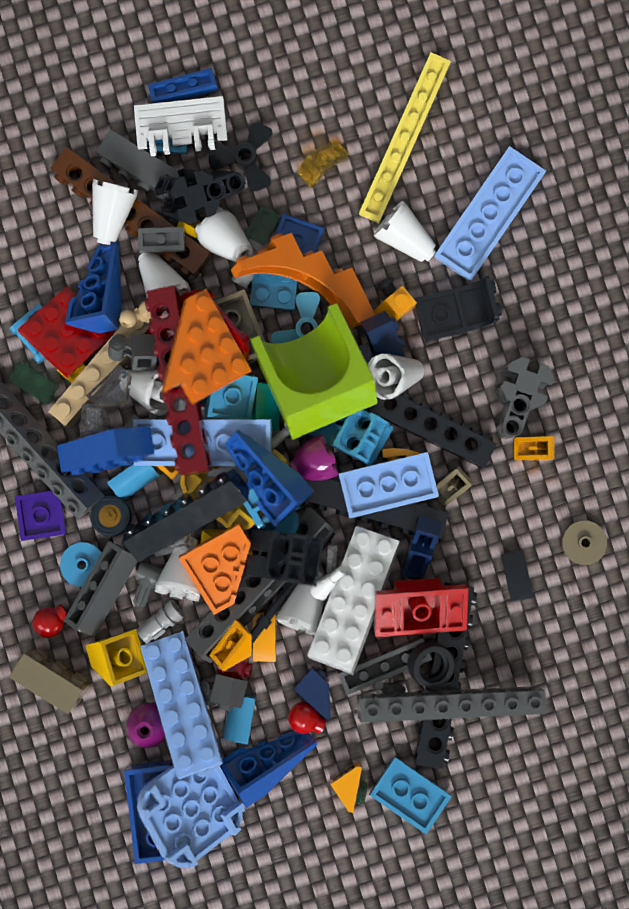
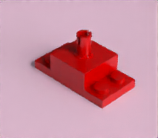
(420, 608)

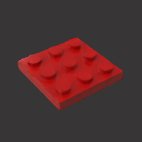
(60, 343)

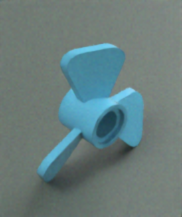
(307, 304)

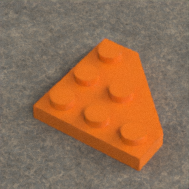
(218, 566)

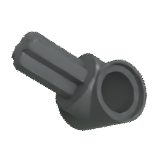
(146, 577)

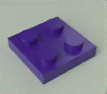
(40, 515)

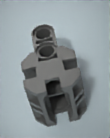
(523, 391)

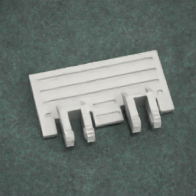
(180, 122)

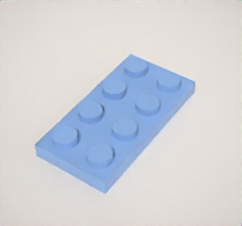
(388, 485)

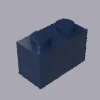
(382, 335)

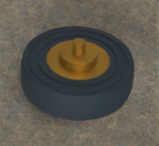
(111, 516)

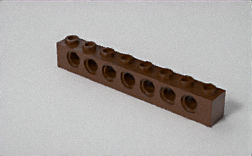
(70, 162)

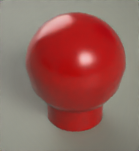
(49, 621)
(305, 719)

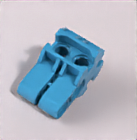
(371, 440)

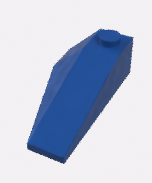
(99, 297)
(273, 481)
(262, 767)

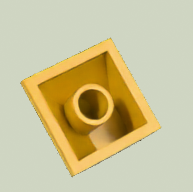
(117, 657)

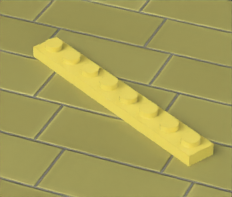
(404, 138)

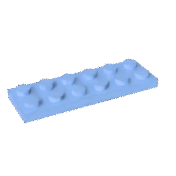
(489, 213)
(217, 434)
(181, 705)

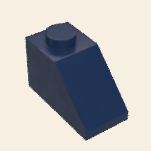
(315, 690)

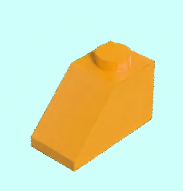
(397, 304)

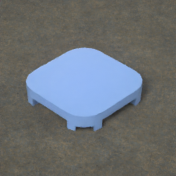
(189, 814)

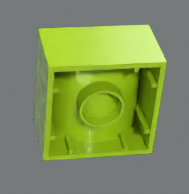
(317, 375)

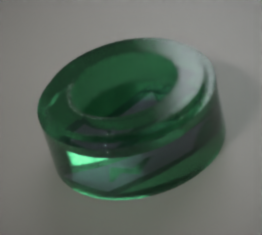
(361, 793)

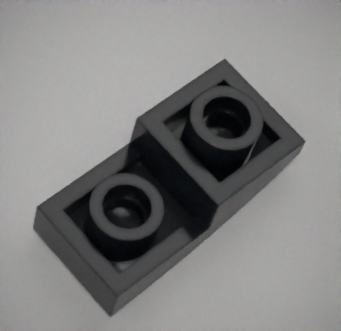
(517, 576)

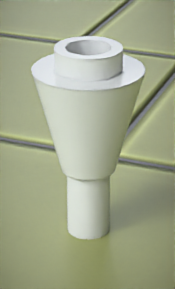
(326, 583)

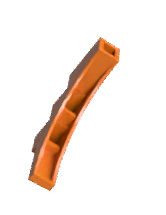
(312, 269)

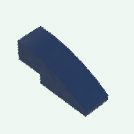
(421, 548)

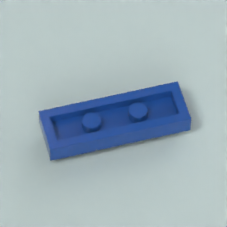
(183, 87)

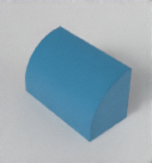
(133, 480)
(239, 721)

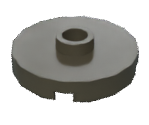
(572, 540)

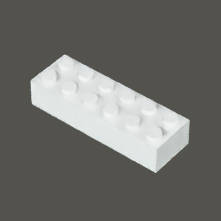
(352, 600)

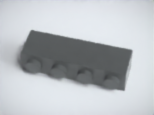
(133, 163)
(101, 589)
(380, 666)

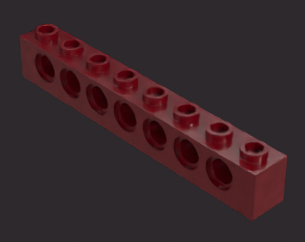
(200, 461)

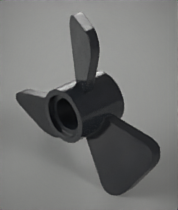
(225, 156)

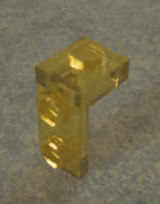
(321, 161)

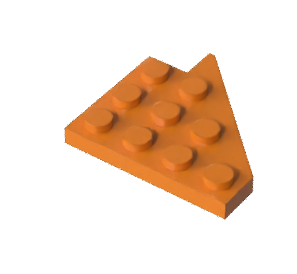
(203, 351)

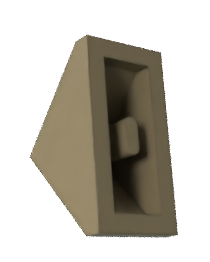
(452, 486)

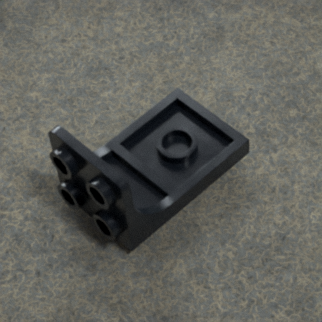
(458, 310)

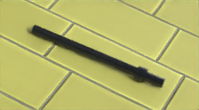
(264, 621)

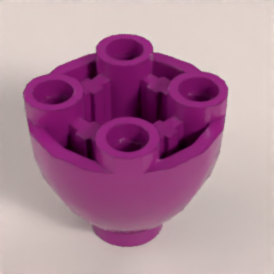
(314, 461)
(145, 715)

